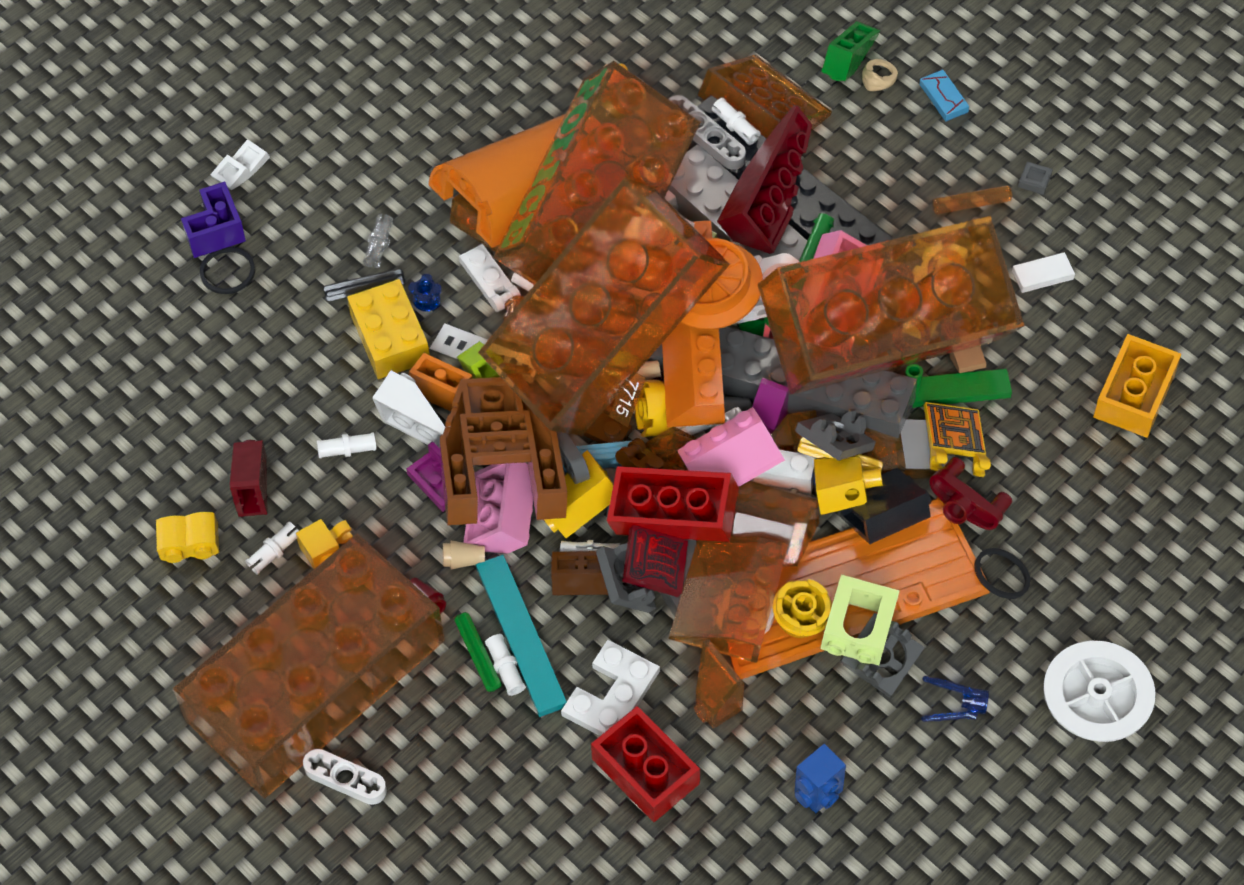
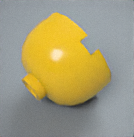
(651, 409)

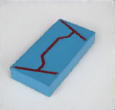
(944, 95)

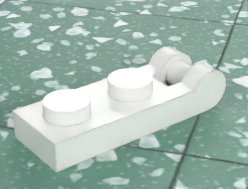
(488, 277)

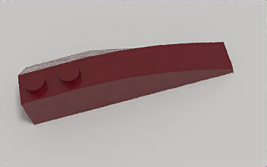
(764, 193)

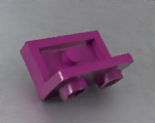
(428, 475)

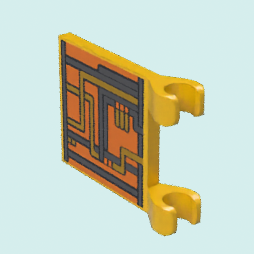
(955, 432)

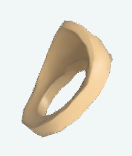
(873, 81)

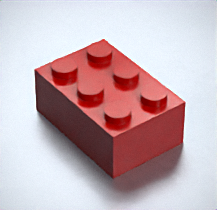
(645, 764)

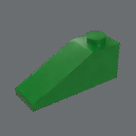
(848, 51)

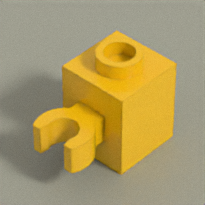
(320, 543)

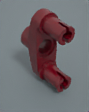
(963, 502)

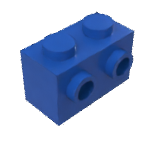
(819, 779)

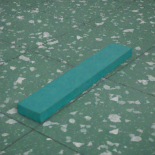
(521, 636)

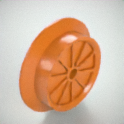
(731, 294)

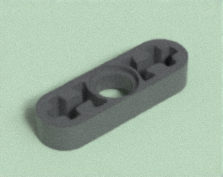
(572, 459)

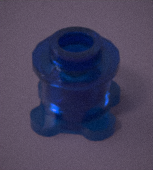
(425, 293)

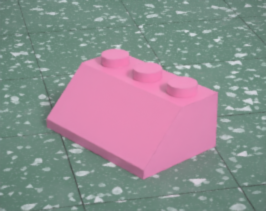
(735, 447)
(503, 508)

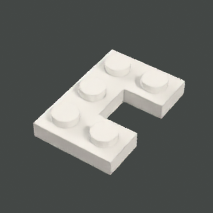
(633, 680)

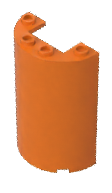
(496, 177)

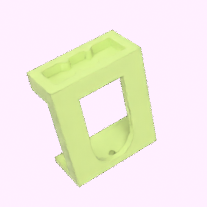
(867, 596)

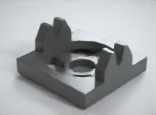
(849, 429)
(641, 599)
(869, 672)

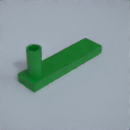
(959, 386)

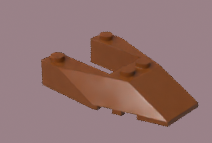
(497, 427)

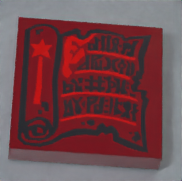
(655, 561)

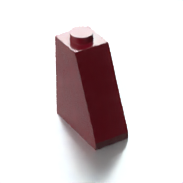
(249, 478)

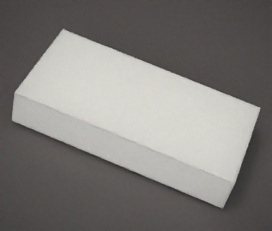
(1043, 272)

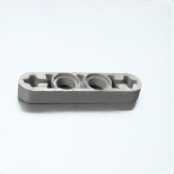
(711, 129)

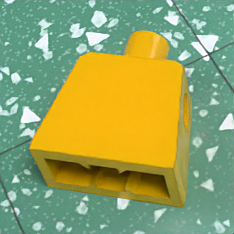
(843, 483)

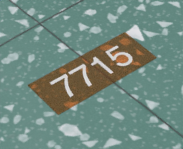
(626, 400)

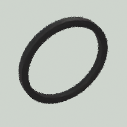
(227, 290)
(992, 589)

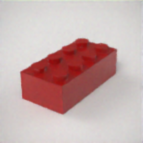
(674, 502)

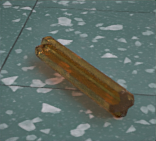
(972, 199)

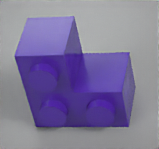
(217, 225)

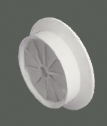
(1099, 691)

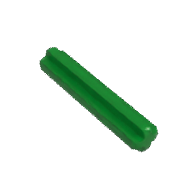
(477, 652)

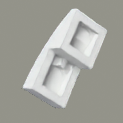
(241, 166)

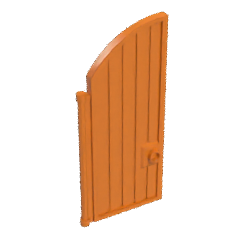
(924, 562)

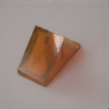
(668, 443)

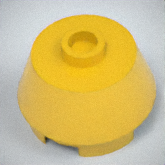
(802, 608)

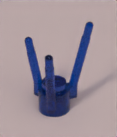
(972, 699)

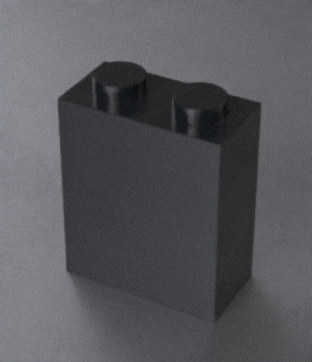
(889, 507)

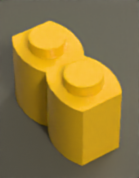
(187, 536)

